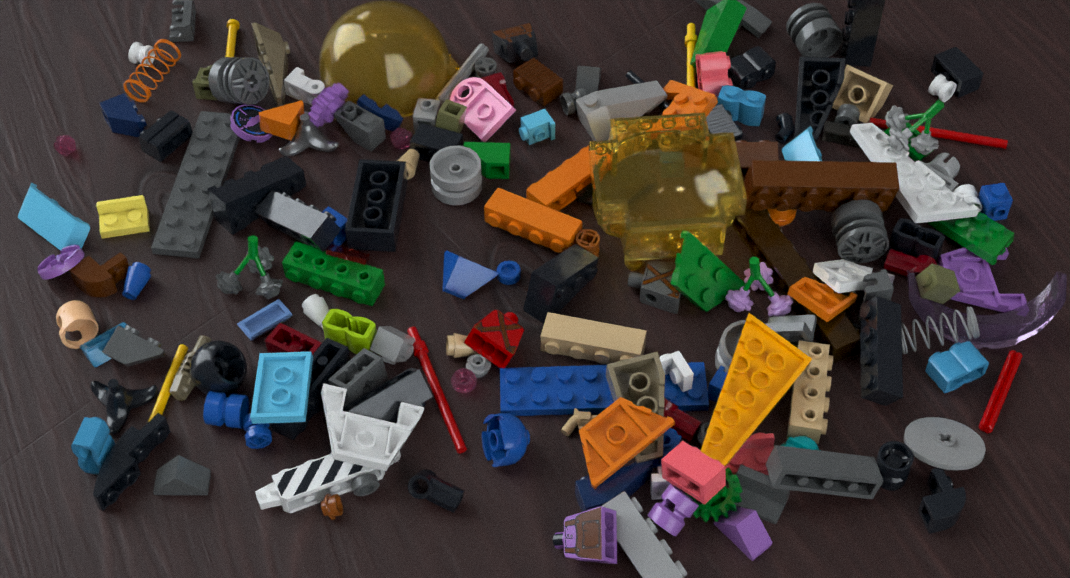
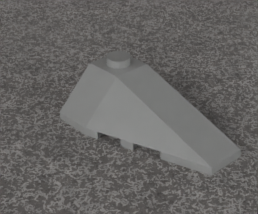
(619, 102)

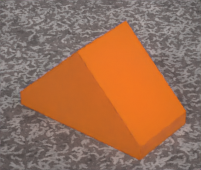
(282, 120)

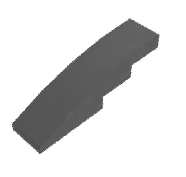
(752, 18)

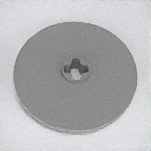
(944, 443)

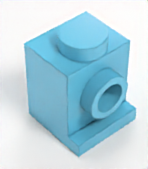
(537, 127)

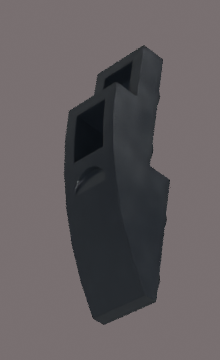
(122, 462)

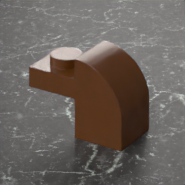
(97, 279)

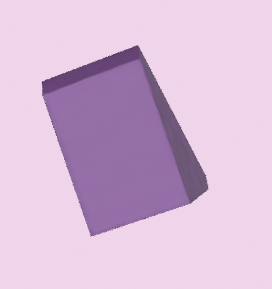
(745, 531)

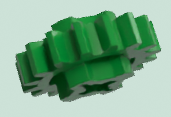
(722, 501)

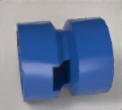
(224, 409)

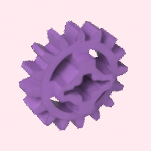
(327, 104)

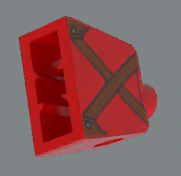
(496, 337)

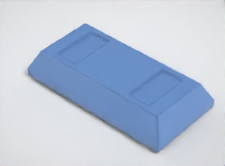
(265, 319)

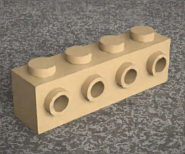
(808, 393)

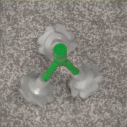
(897, 120)

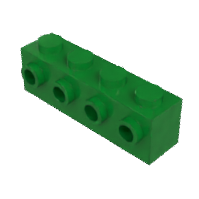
(333, 274)

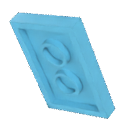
(282, 387)

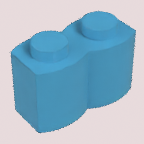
(743, 105)
(956, 366)
(92, 444)

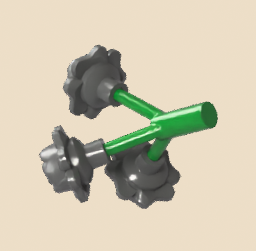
(258, 260)

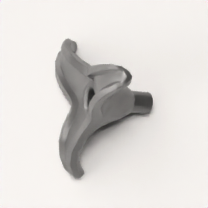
(308, 136)

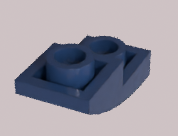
(391, 116)

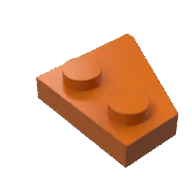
(820, 298)

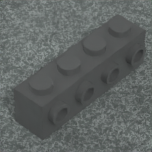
(823, 472)

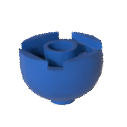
(504, 439)

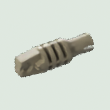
(183, 383)

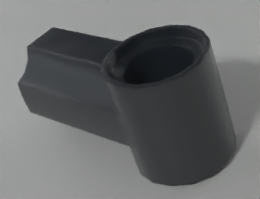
(438, 492)

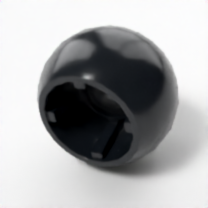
(218, 367)

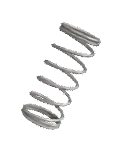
(972, 327)

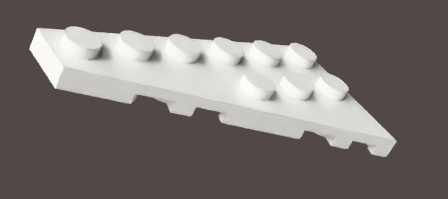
(920, 189)

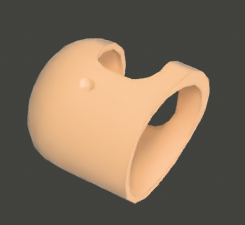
(76, 316)

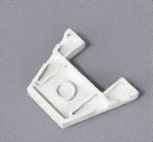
(363, 438)

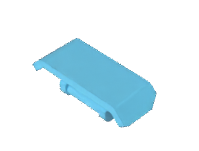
(802, 148)
(52, 220)

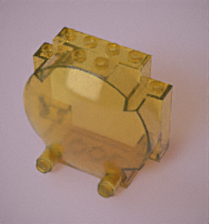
(662, 180)

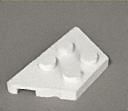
(844, 275)

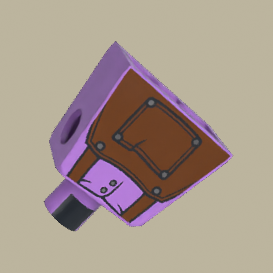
(589, 536)

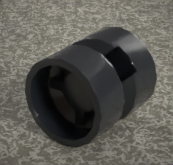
(894, 463)

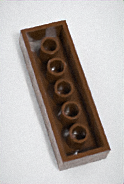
(818, 184)

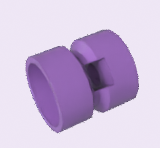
(672, 520)

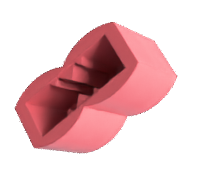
(713, 71)

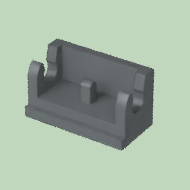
(183, 21)
(881, 288)

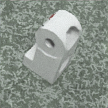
(302, 87)

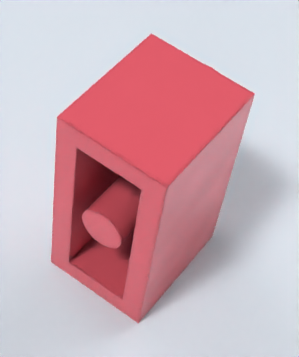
(693, 472)

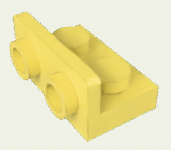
(123, 216)

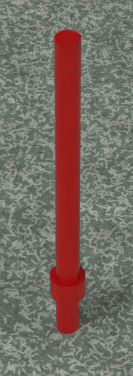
(953, 135)
(421, 352)

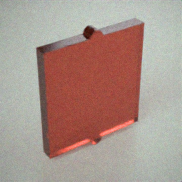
(348, 254)

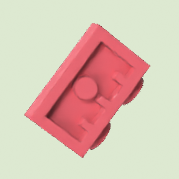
(753, 453)

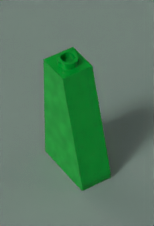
(718, 28)

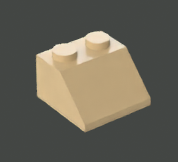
(863, 92)

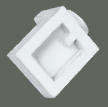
(678, 369)

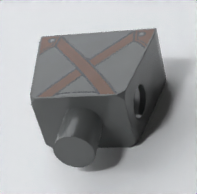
(656, 286)

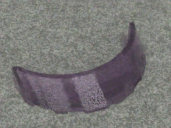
(998, 329)

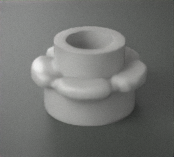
(481, 369)

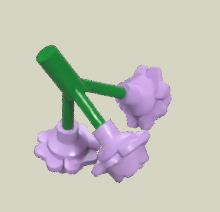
(758, 277)

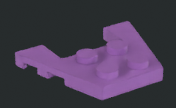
(977, 281)

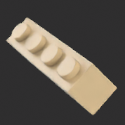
(591, 339)

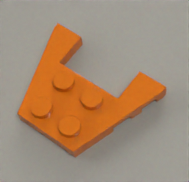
(688, 99)

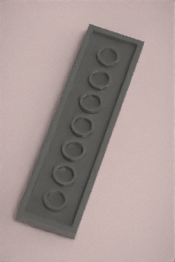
(189, 205)

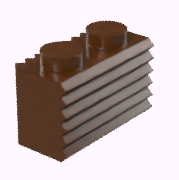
(538, 81)

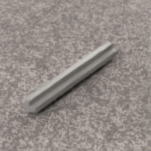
(463, 72)

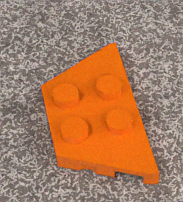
(618, 437)

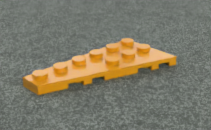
(755, 382)

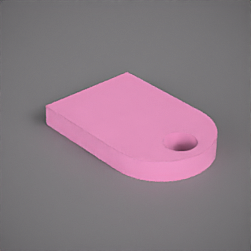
(485, 107)

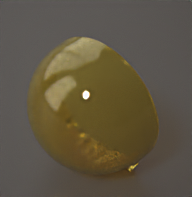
(387, 55)

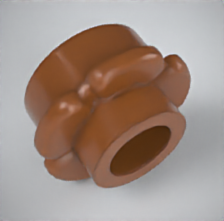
(332, 506)

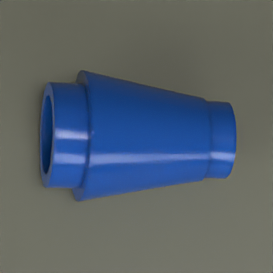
(136, 279)

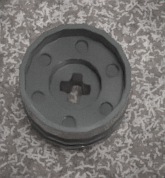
(814, 31)
(239, 80)
(859, 231)

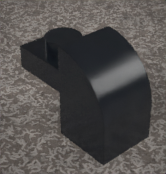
(945, 504)

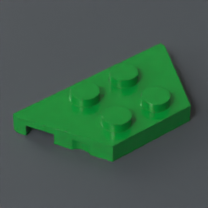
(977, 235)
(702, 274)

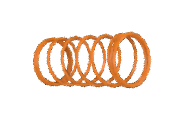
(140, 83)

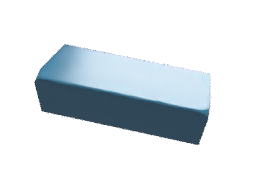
(95, 346)

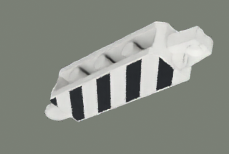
(311, 481)

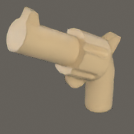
(579, 418)

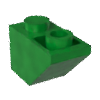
(494, 158)

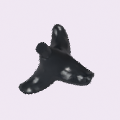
(120, 401)

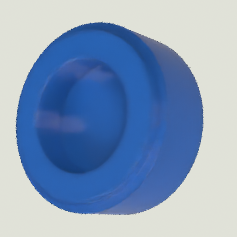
(509, 272)

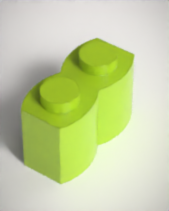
(348, 330)

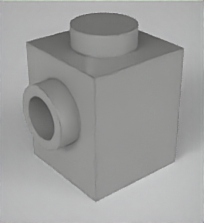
(426, 112)
(392, 345)

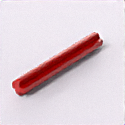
(1000, 391)

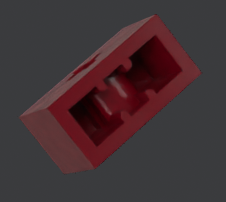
(290, 340)

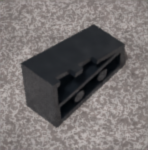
(559, 281)

